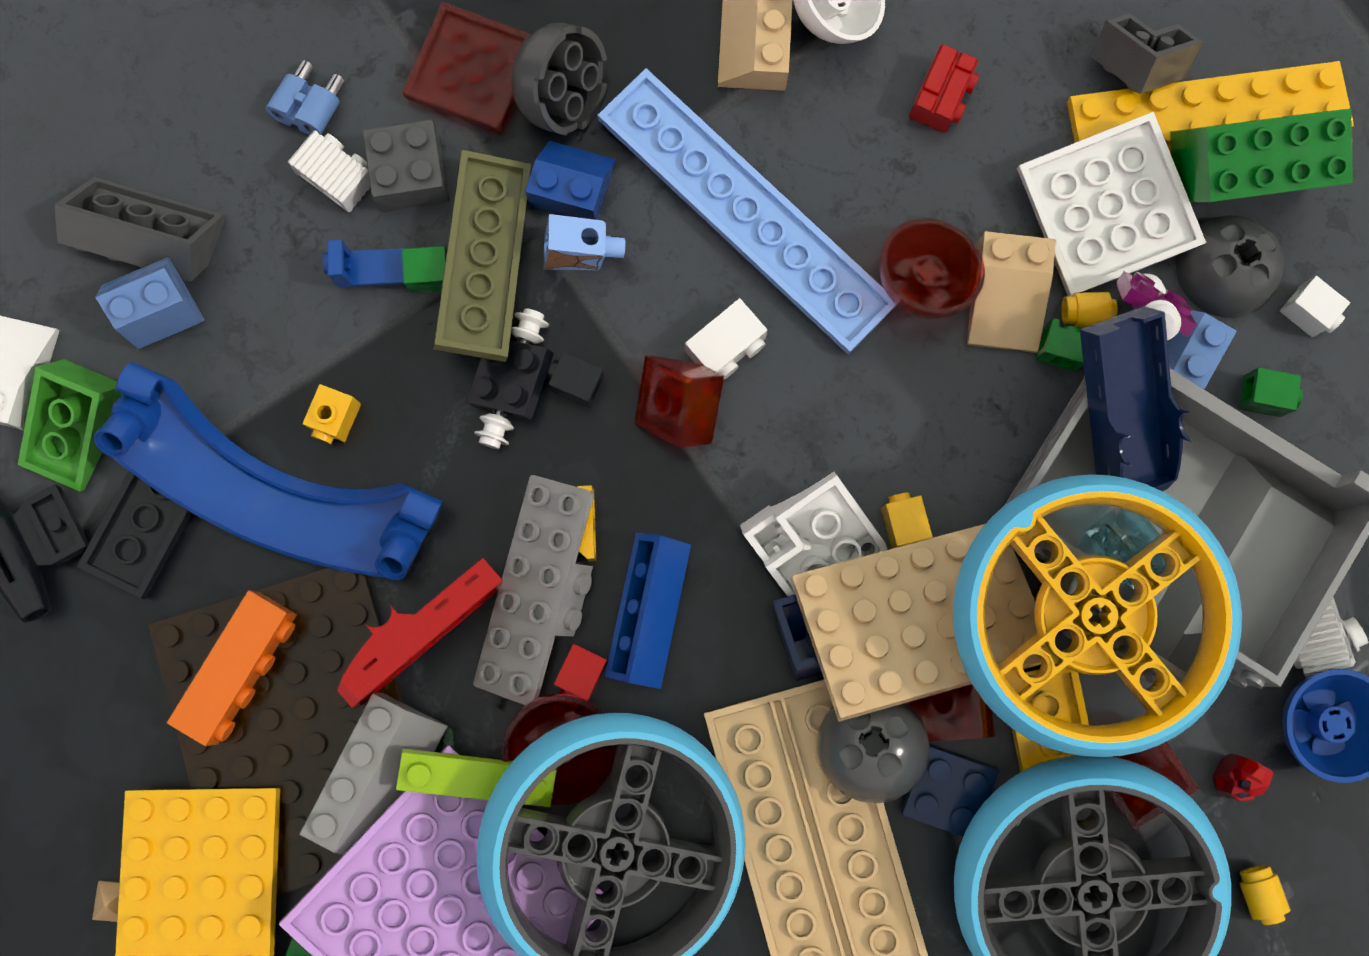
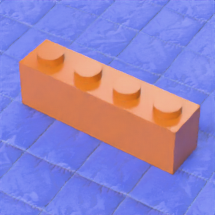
(232, 669)

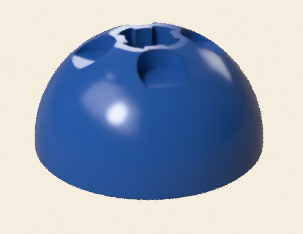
(1339, 704)

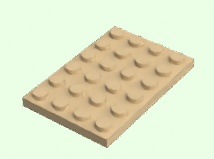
(889, 626)

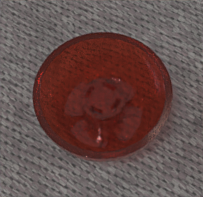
(931, 269)
(577, 776)

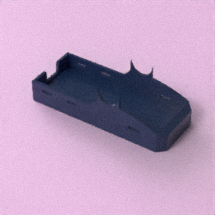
(1131, 399)

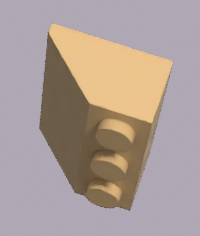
(755, 44)

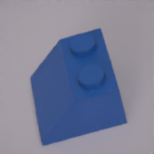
(569, 181)

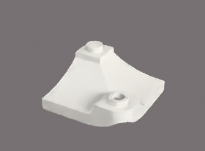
(811, 531)

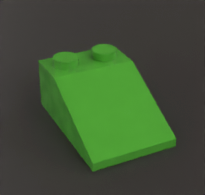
(61, 422)

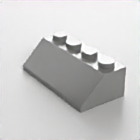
(368, 771)

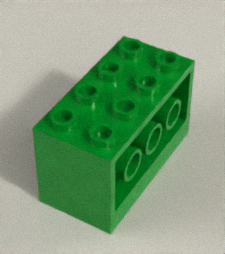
(1265, 156)

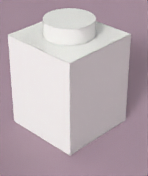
(1315, 307)

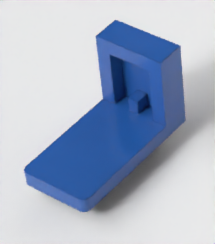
(362, 266)

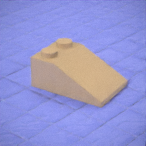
(1014, 292)

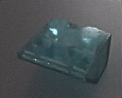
(1122, 536)

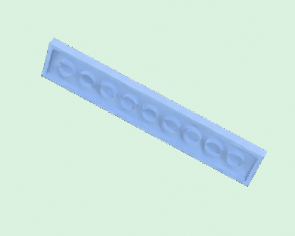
(747, 211)

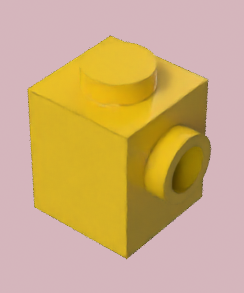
(331, 415)

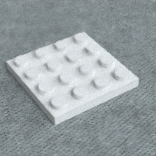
(1111, 204)

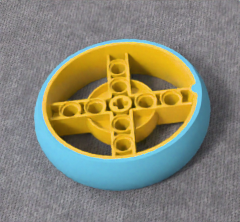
(1183, 545)

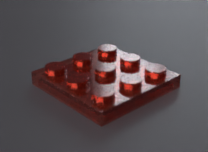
(466, 67)

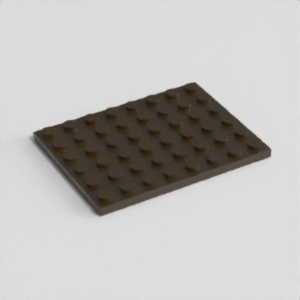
(296, 717)

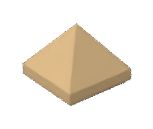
(106, 901)

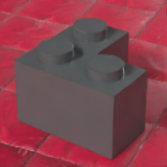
(1145, 56)

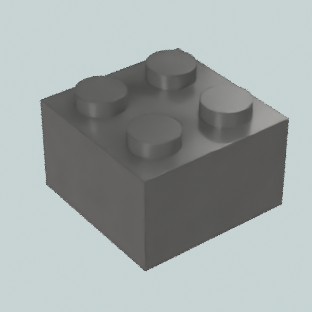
(406, 165)

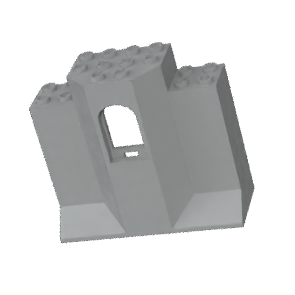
(1271, 507)

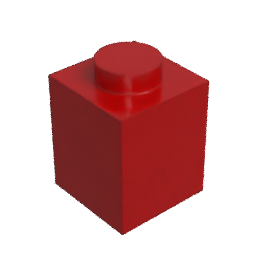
(580, 672)

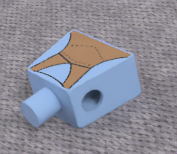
(578, 244)

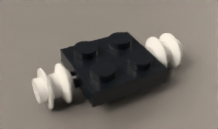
(514, 384)

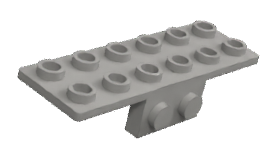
(538, 592)

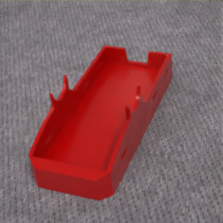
(410, 636)

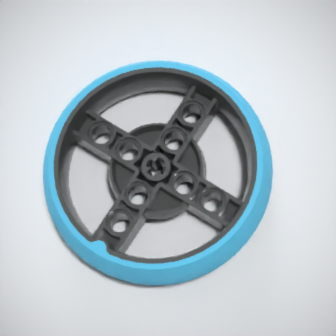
(640, 741)
(1080, 781)

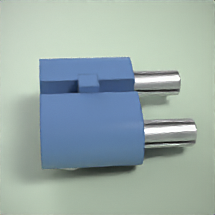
(304, 105)

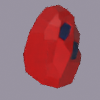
(1241, 778)

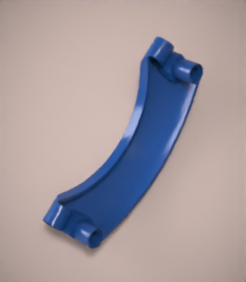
(185, 458)

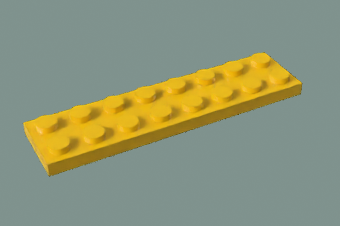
(1214, 100)

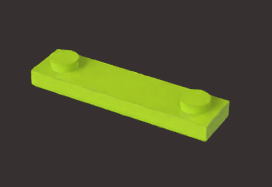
(461, 776)

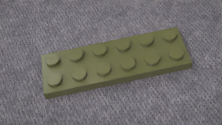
(482, 257)

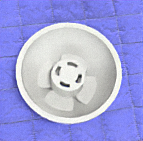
(841, 19)

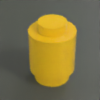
(1087, 308)
(1264, 895)

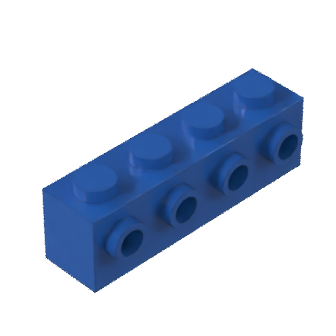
(659, 569)

